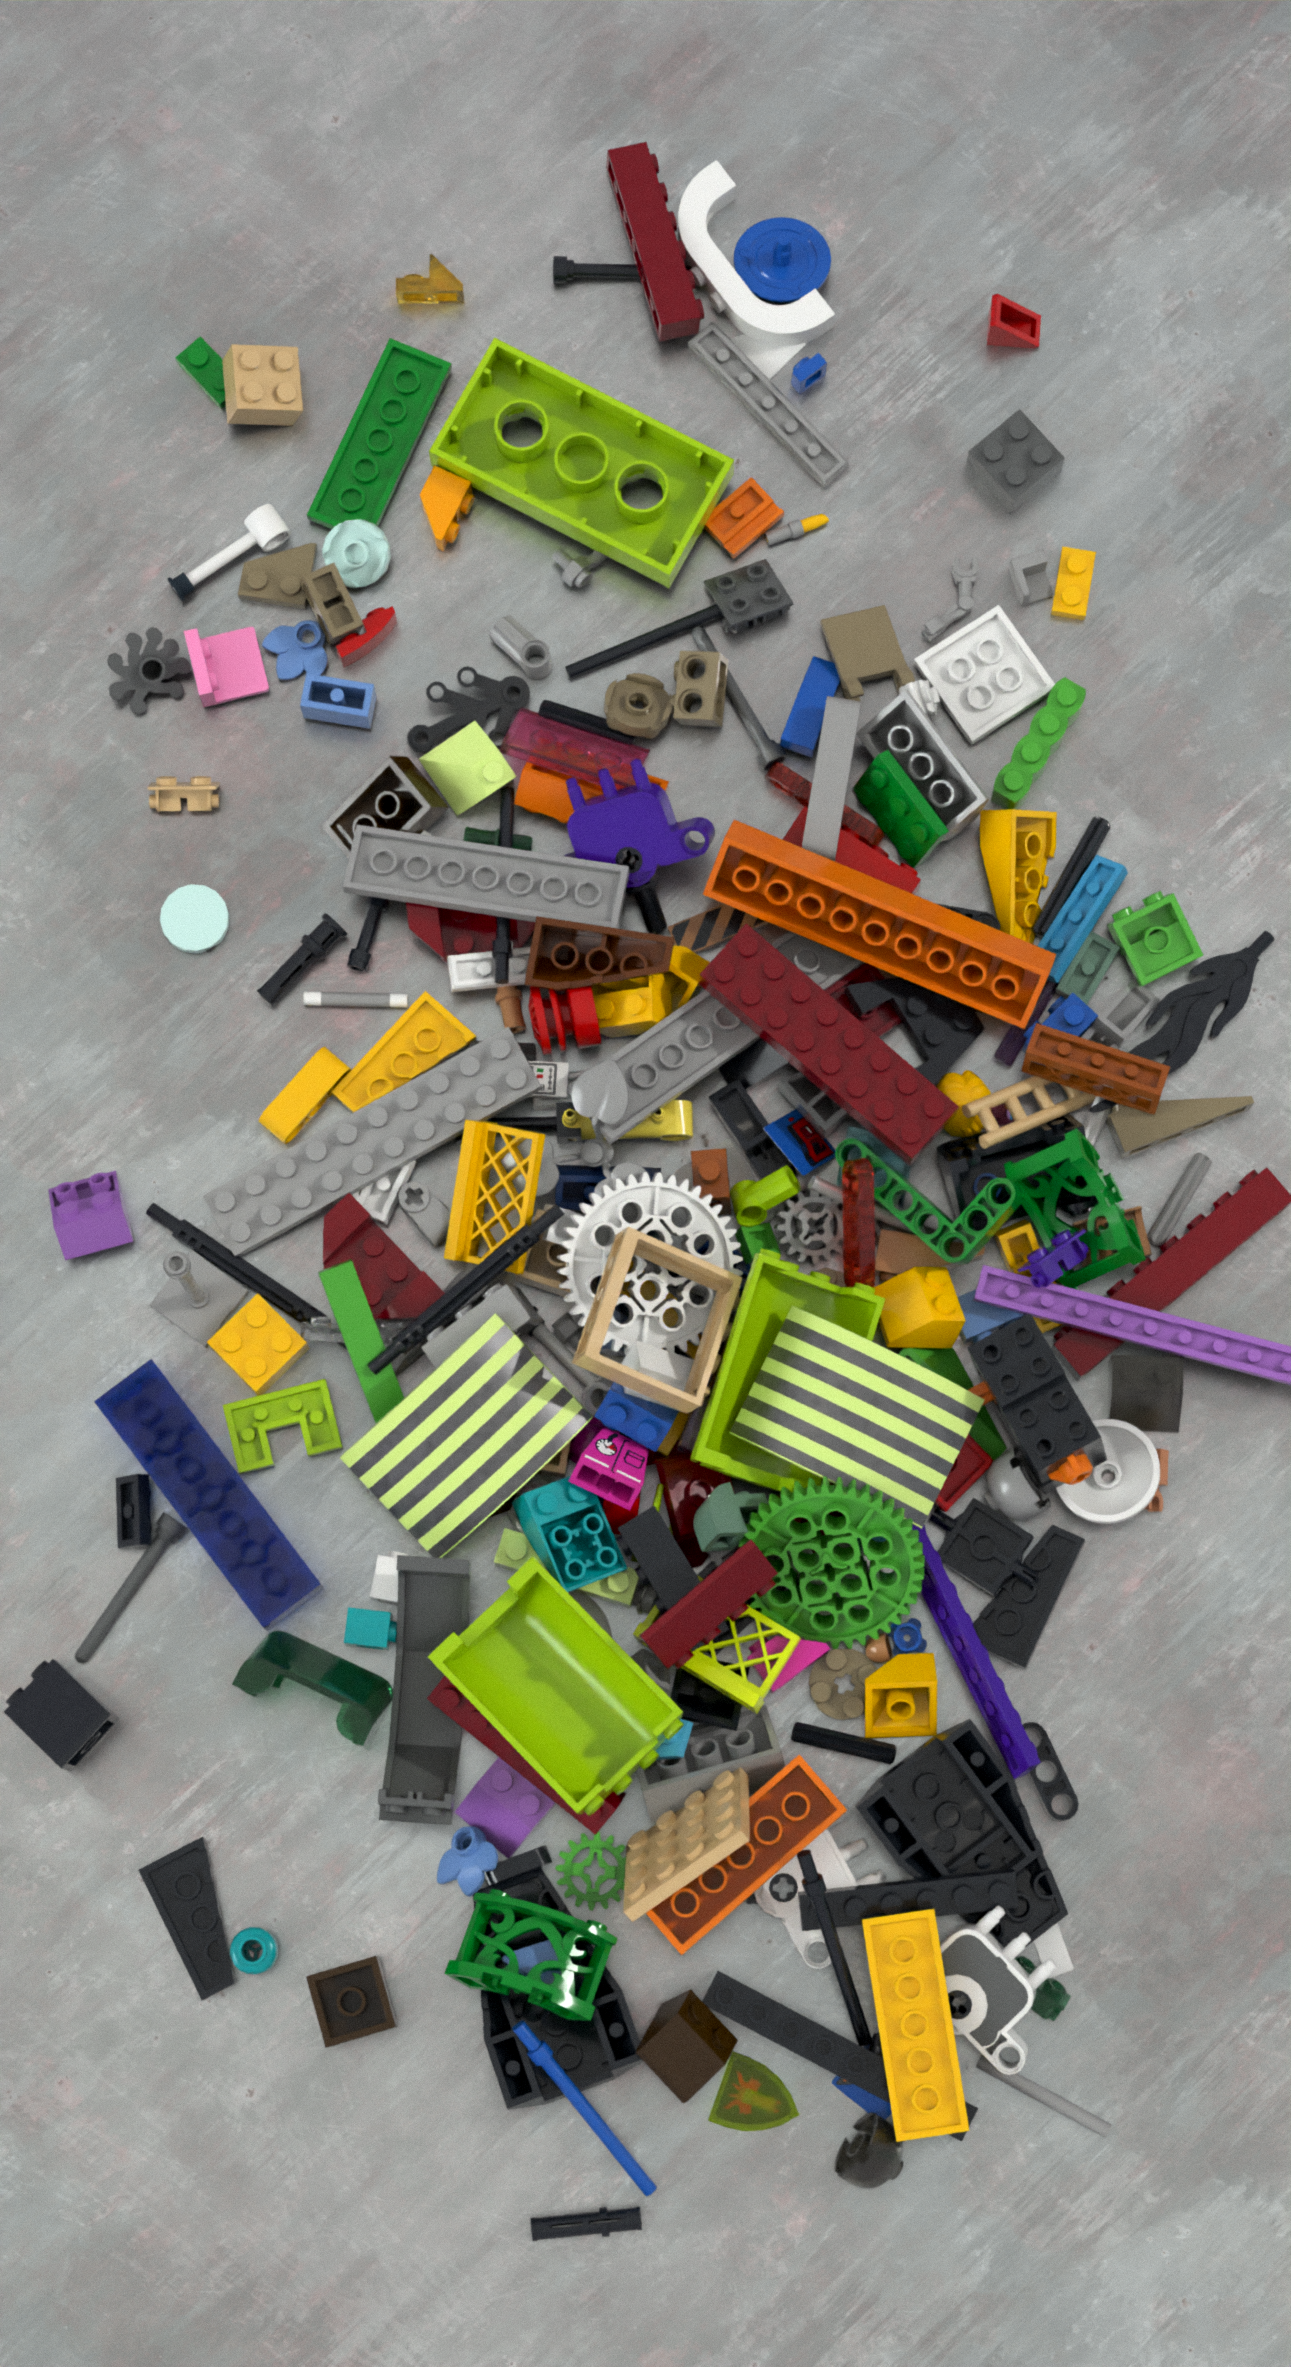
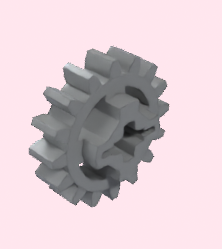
(801, 1237)

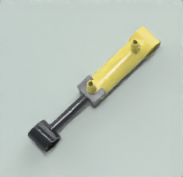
(669, 1123)

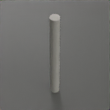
(880, 1212)
(1047, 2098)

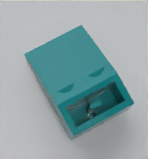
(569, 1533)

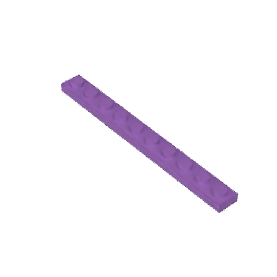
(1135, 1324)

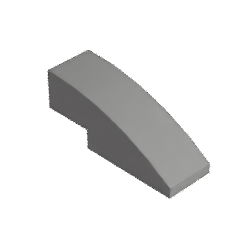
(1122, 1016)

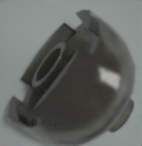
(872, 2154)

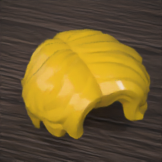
(963, 1090)

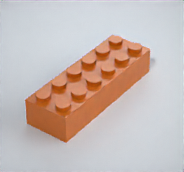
(783, 1821)

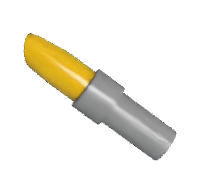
(795, 528)

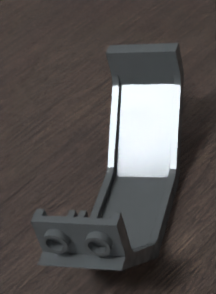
(422, 1738)

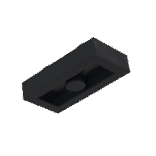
(133, 1511)

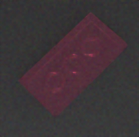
(570, 749)

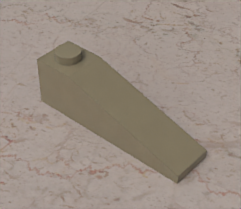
(1138, 1130)

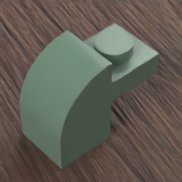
(723, 1516)

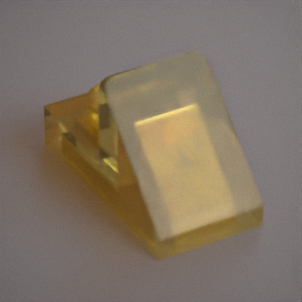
(439, 288)

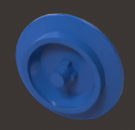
(782, 259)

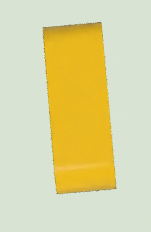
(304, 1095)

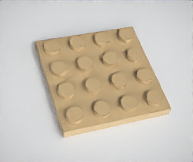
(686, 1842)

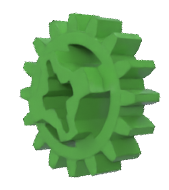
(577, 1869)

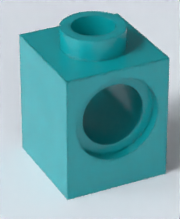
(370, 1629)

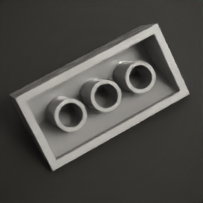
(926, 760)
(707, 1755)

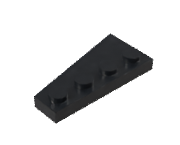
(1020, 1612)
(191, 1912)

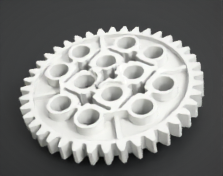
(654, 1206)

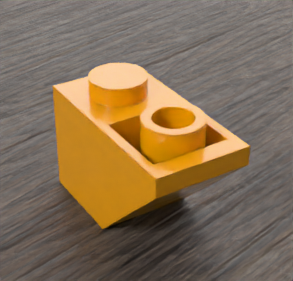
(443, 502)

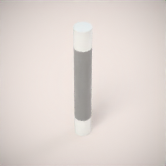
(355, 999)

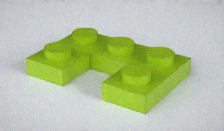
(302, 1404)

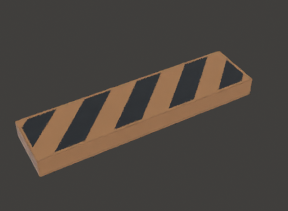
(712, 928)

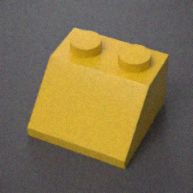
(920, 1309)

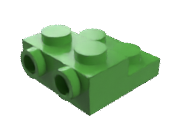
(1154, 937)

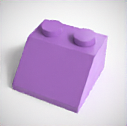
(505, 1807)

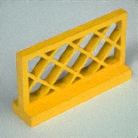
(473, 1190)

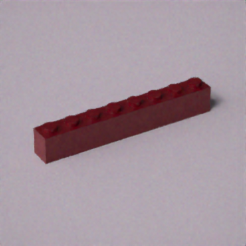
(1181, 1264)

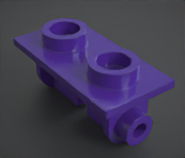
(1044, 1261)

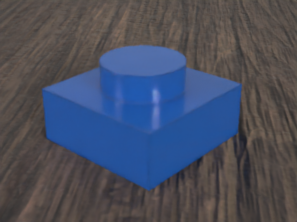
(808, 372)

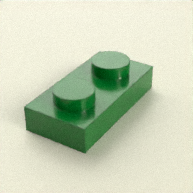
(205, 369)

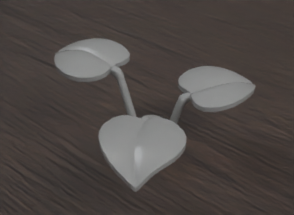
(595, 1094)

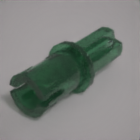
(492, 838)

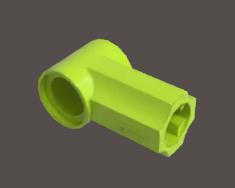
(754, 1198)

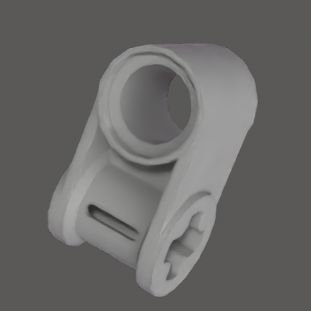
(430, 1217)

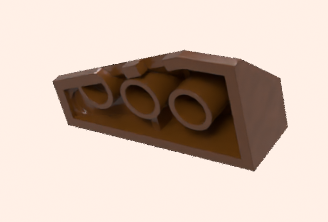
(584, 955)

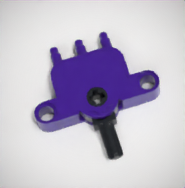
(636, 821)

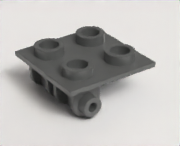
(749, 595)

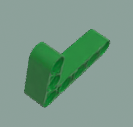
(923, 1208)

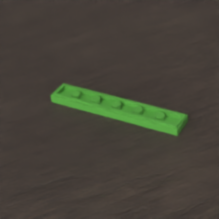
(360, 1336)

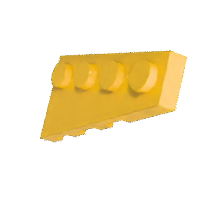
(407, 1050)

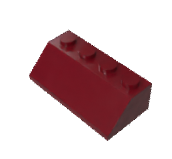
(708, 1604)

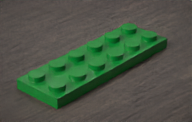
(380, 436)

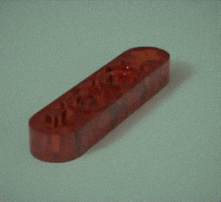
(800, 789)
(858, 1222)

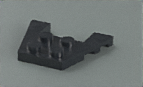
(934, 1022)

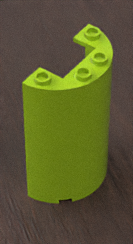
(763, 1307)
(560, 1689)

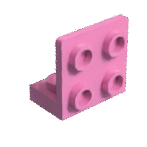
(226, 665)

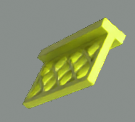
(722, 1677)

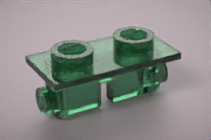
(1050, 1995)

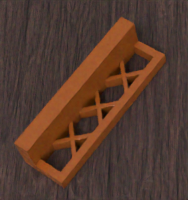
(1096, 1067)

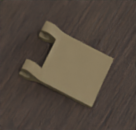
(865, 650)

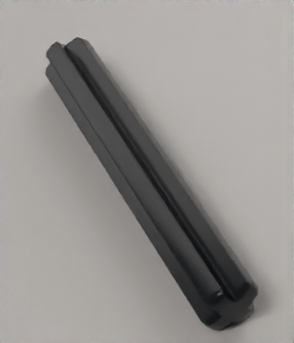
(1072, 873)

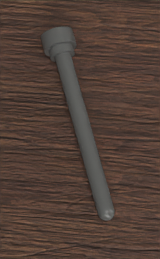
(767, 749)
(167, 1531)

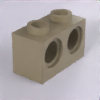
(331, 603)
(709, 688)

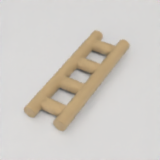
(1022, 1122)

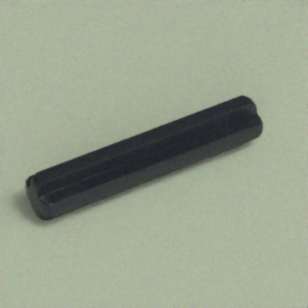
(582, 720)
(843, 1742)

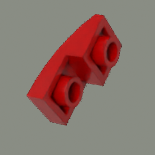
(376, 628)

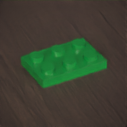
(900, 809)

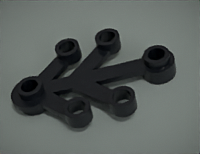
(473, 708)

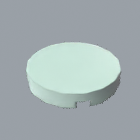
(358, 552)
(194, 918)

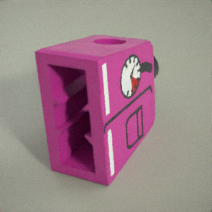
(612, 1468)

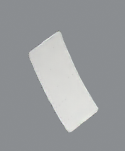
(1052, 1946)

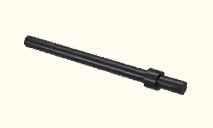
(644, 641)
(503, 947)
(814, 1888)

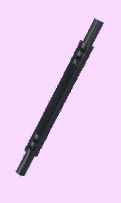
(236, 1266)
(465, 1289)

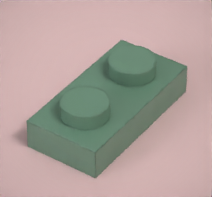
(1088, 967)

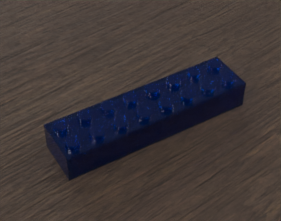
(209, 1495)

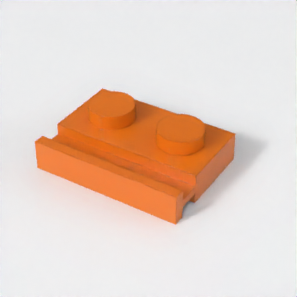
(743, 517)

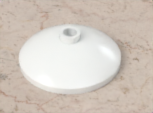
(1136, 1474)

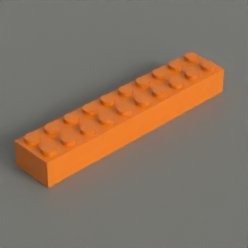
(879, 924)

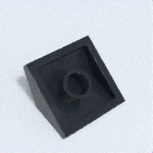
(704, 1703)

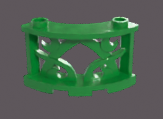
(1080, 1161)
(557, 1997)

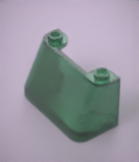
(362, 1693)

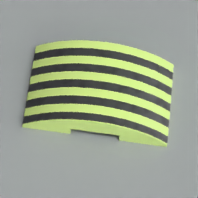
(856, 1413)
(467, 1437)

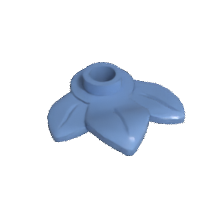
(295, 654)
(467, 1860)

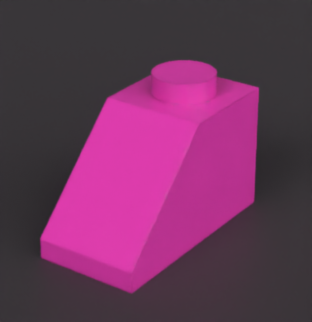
(803, 1656)

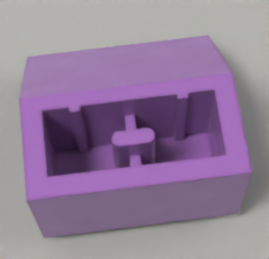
(90, 1215)

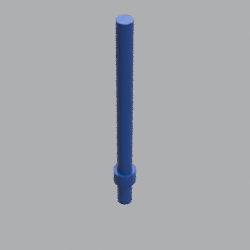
(541, 2055)

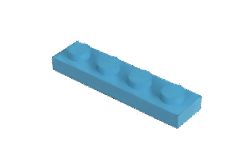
(1081, 912)

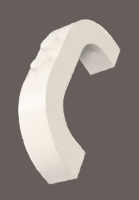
(728, 293)

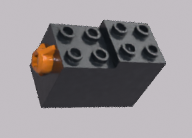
(1037, 1404)

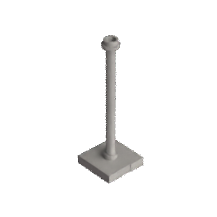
(197, 1295)

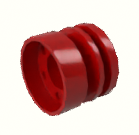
(563, 1016)

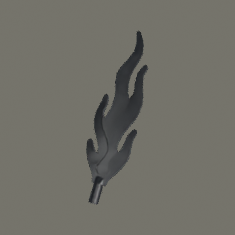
(1194, 1004)

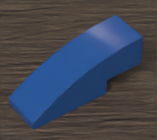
(807, 713)

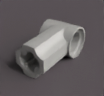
(521, 646)

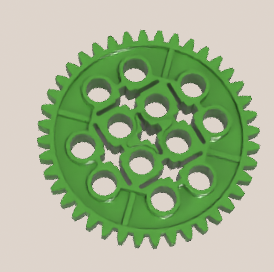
(864, 1518)

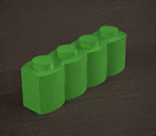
(1042, 741)

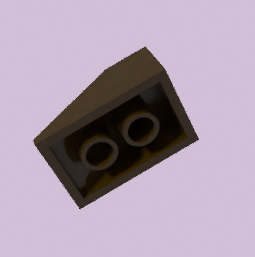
(391, 799)

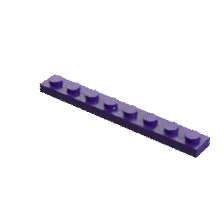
(975, 1664)

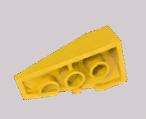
(1015, 859)

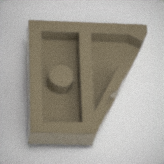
(278, 577)

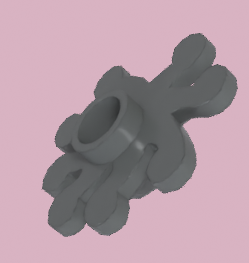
(147, 669)

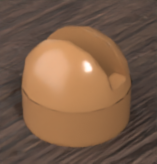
(879, 1649)

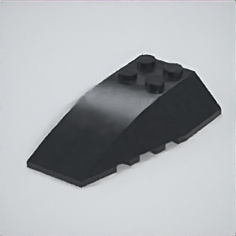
(960, 1813)
(585, 2050)

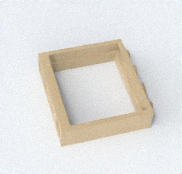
(716, 1330)

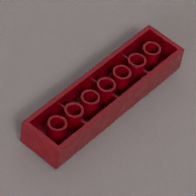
(828, 1044)

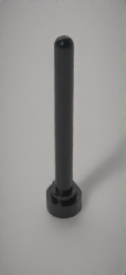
(567, 270)

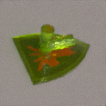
(751, 2097)

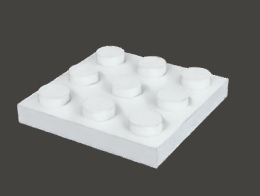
(985, 674)

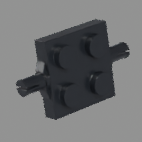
(984, 1547)

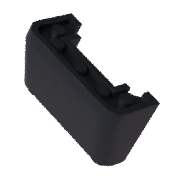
(965, 1160)

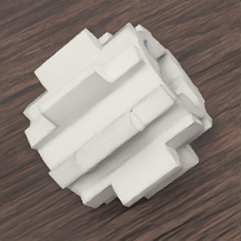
(924, 695)

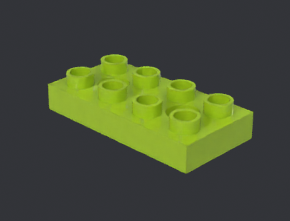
(582, 462)

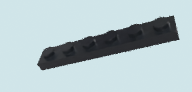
(944, 1894)

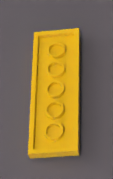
(915, 2025)

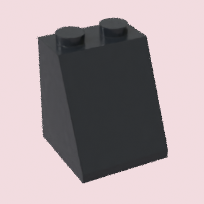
(60, 1714)

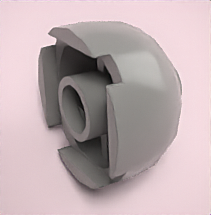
(1014, 1487)

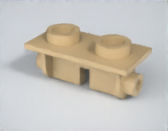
(197, 791)

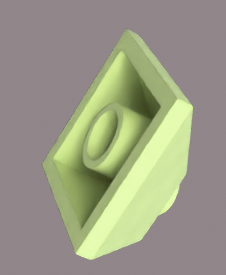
(467, 768)

